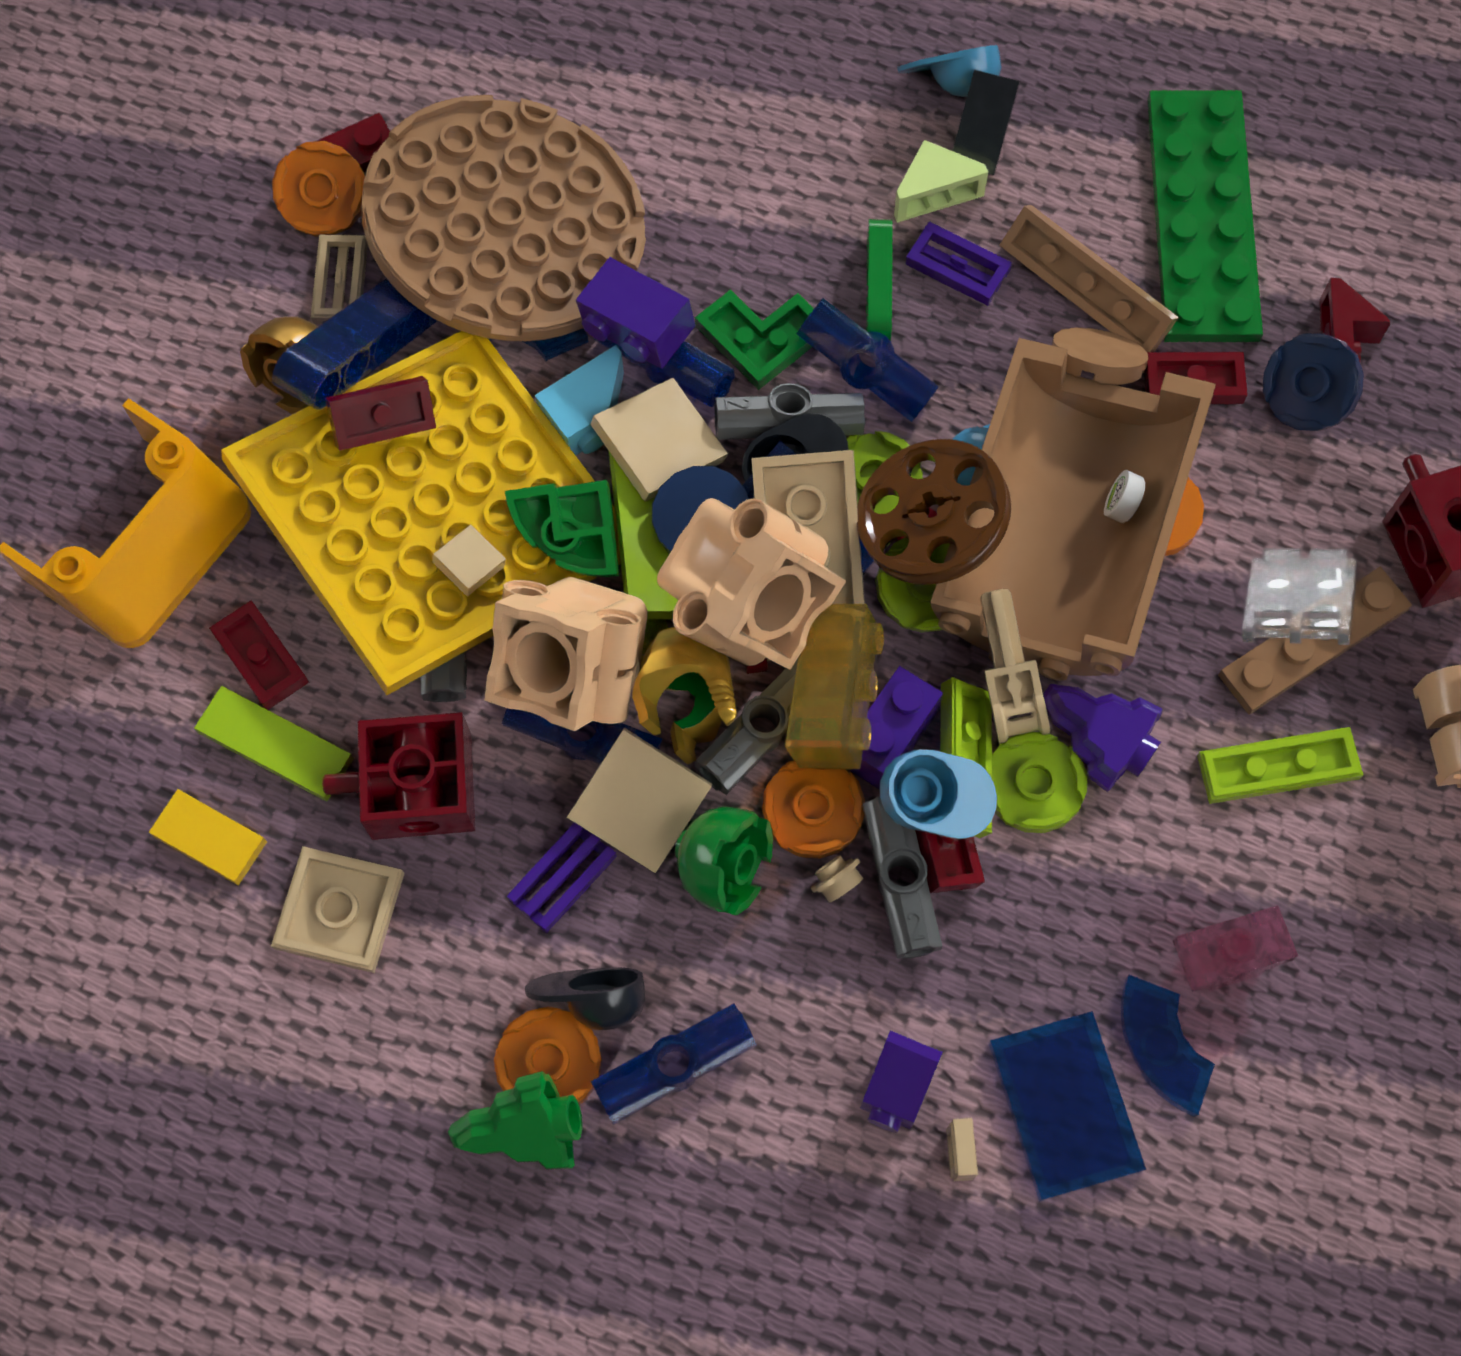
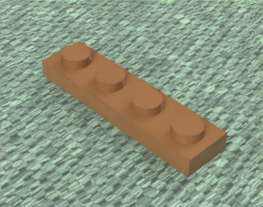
(1087, 279)
(1281, 665)

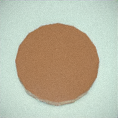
(1104, 353)

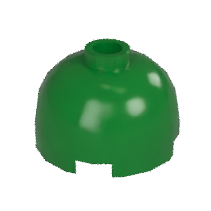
(722, 856)

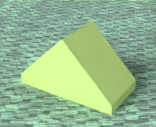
(938, 181)

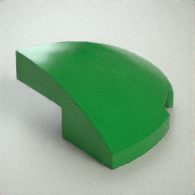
(569, 525)

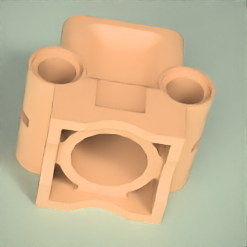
(748, 581)
(566, 651)

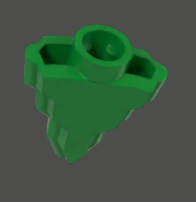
(524, 1124)

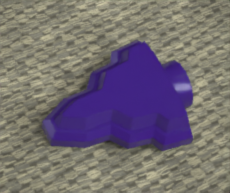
(1105, 731)

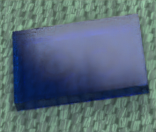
(1066, 1106)

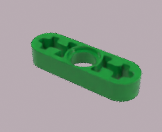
(879, 276)

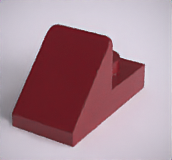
(1350, 316)

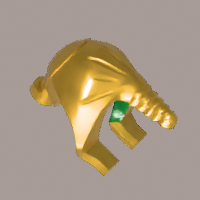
(684, 664)

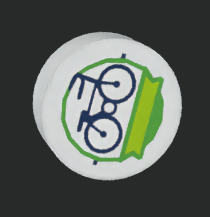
(1124, 496)

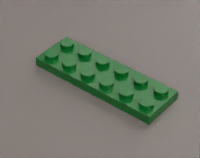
(1204, 215)

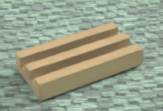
(343, 242)

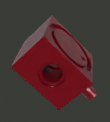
(1427, 531)
(412, 776)

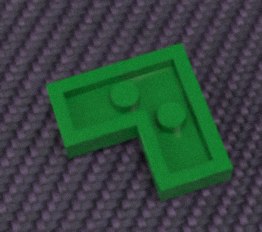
(754, 345)

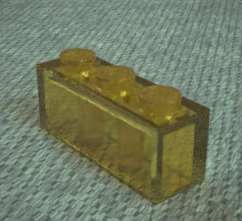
(834, 689)

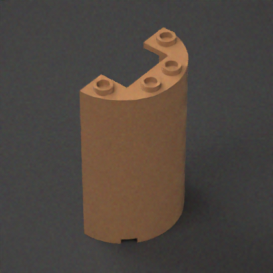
(1071, 570)

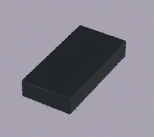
(986, 118)

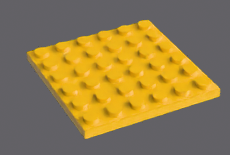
(377, 512)

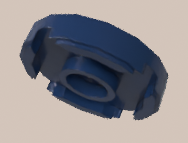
(1313, 382)
(683, 495)

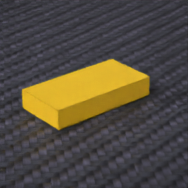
(208, 837)

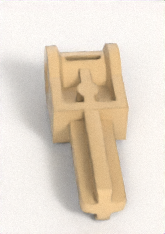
(1013, 682)

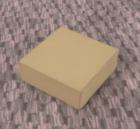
(469, 560)
(962, 1149)

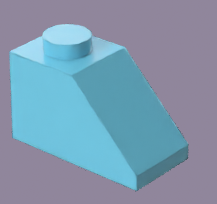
(580, 396)

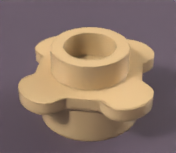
(837, 878)

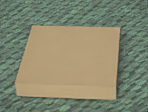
(657, 437)
(639, 800)
(338, 909)

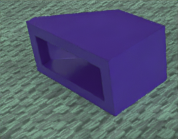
(899, 1082)

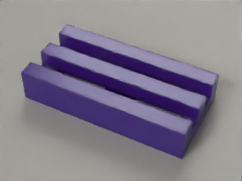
(951, 278)
(531, 908)

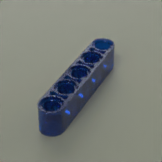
(349, 345)

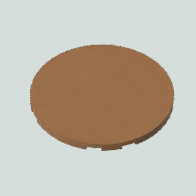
(499, 215)

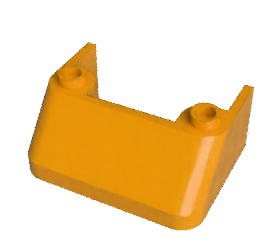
(159, 552)

